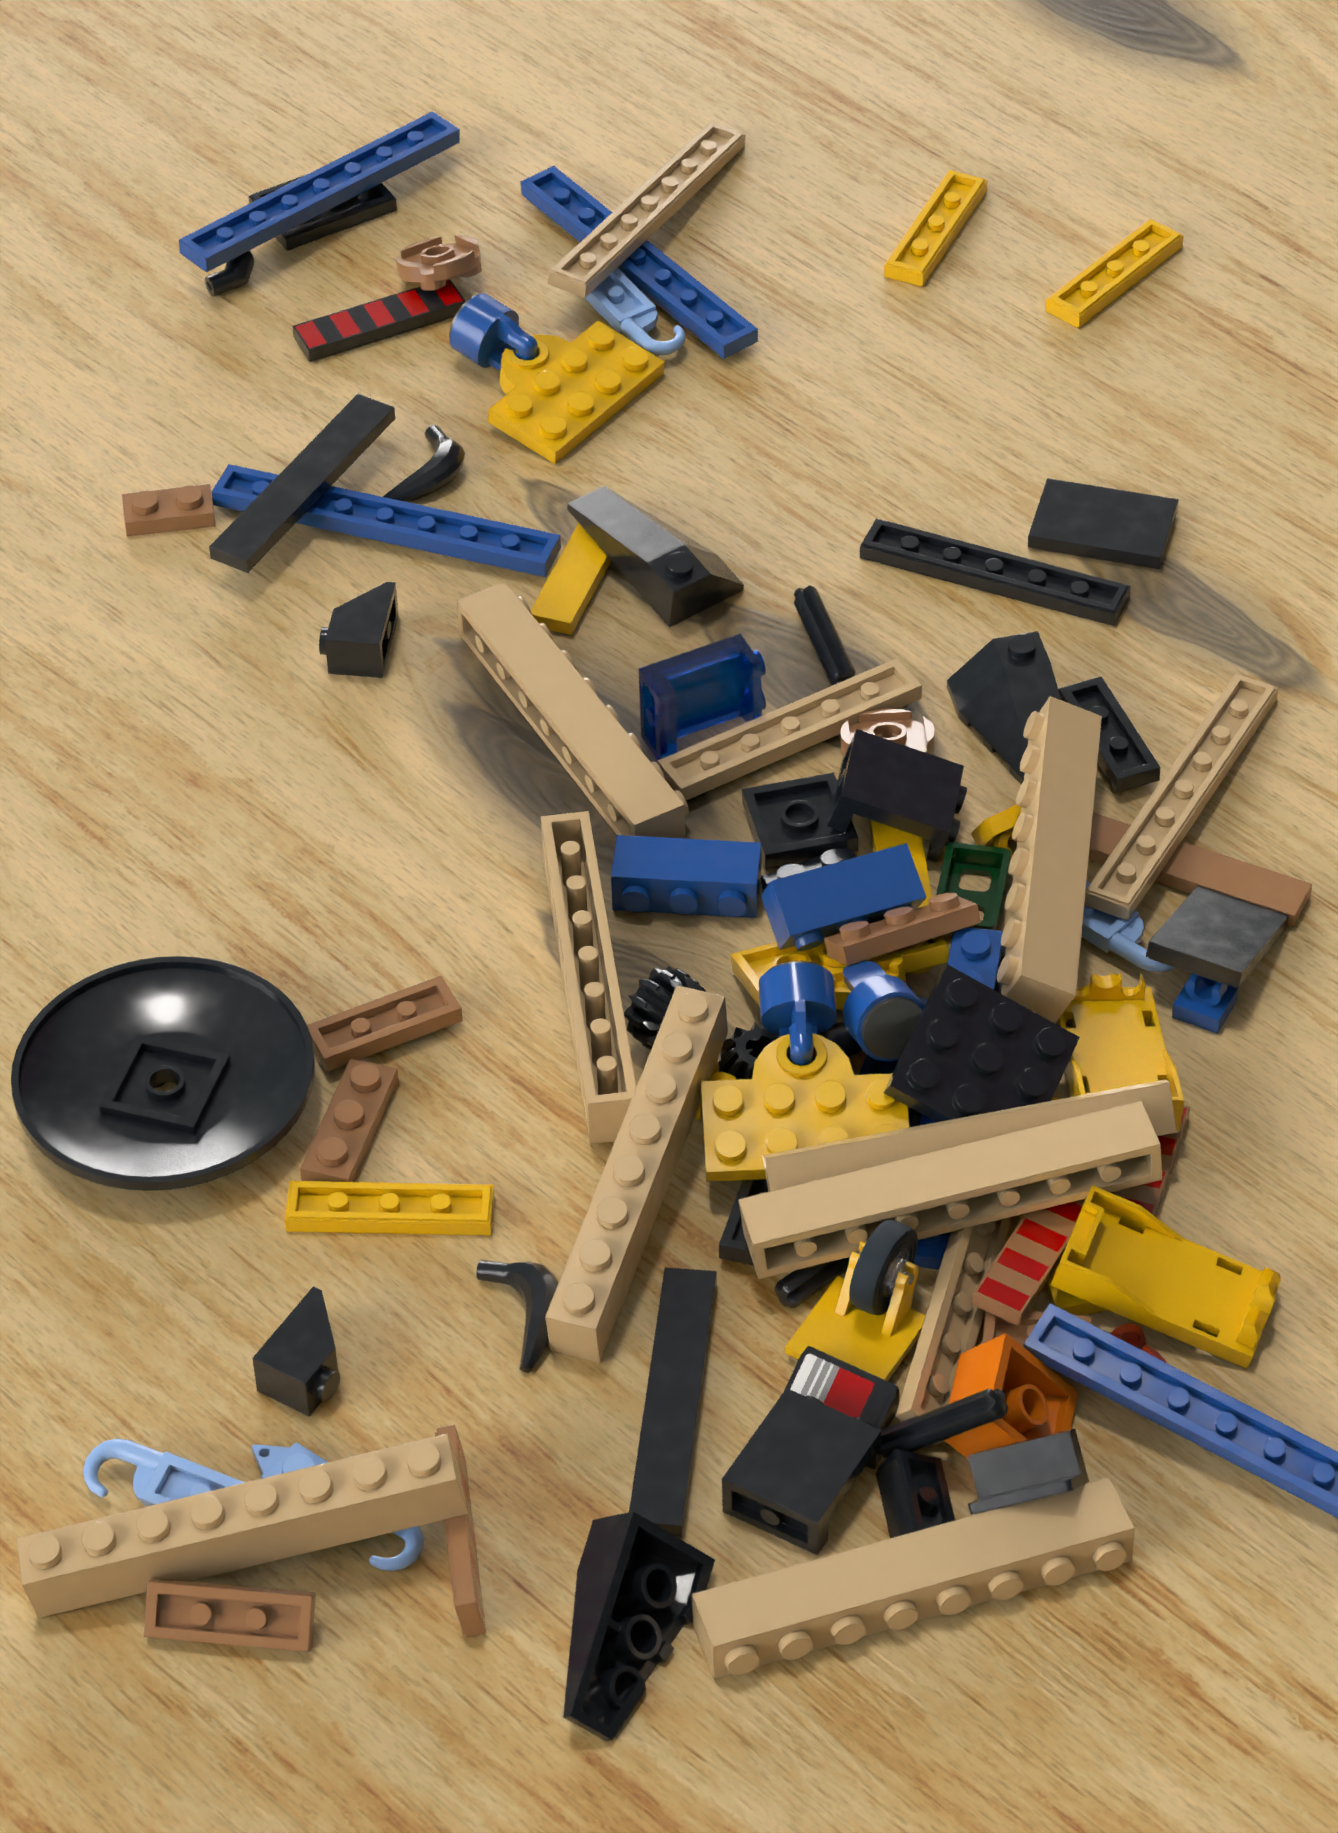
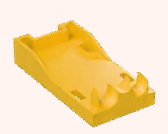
(1118, 1040)
(1159, 1279)

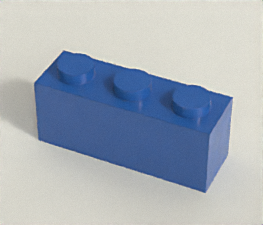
(686, 876)
(823, 899)

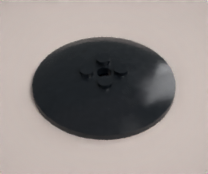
(109, 1040)

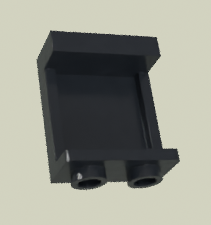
(899, 790)
(799, 1469)

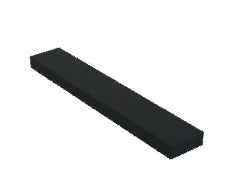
(302, 483)
(995, 572)
(673, 1398)

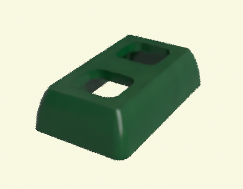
(976, 860)

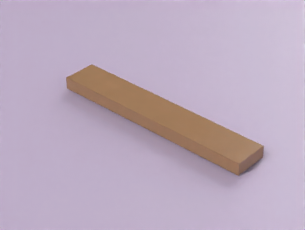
(1197, 866)

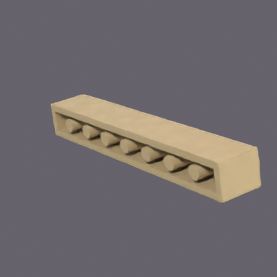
(570, 715)
(1050, 858)
(588, 973)
(636, 1175)
(952, 1187)
(242, 1525)
(912, 1578)

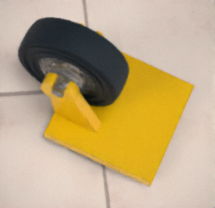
(869, 1312)

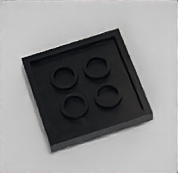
(978, 1053)

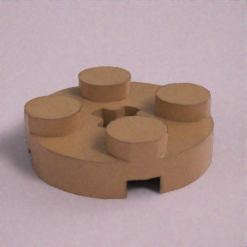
(435, 262)
(892, 725)

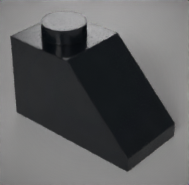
(361, 633)
(300, 1358)

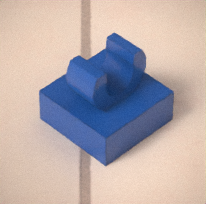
(1205, 1003)

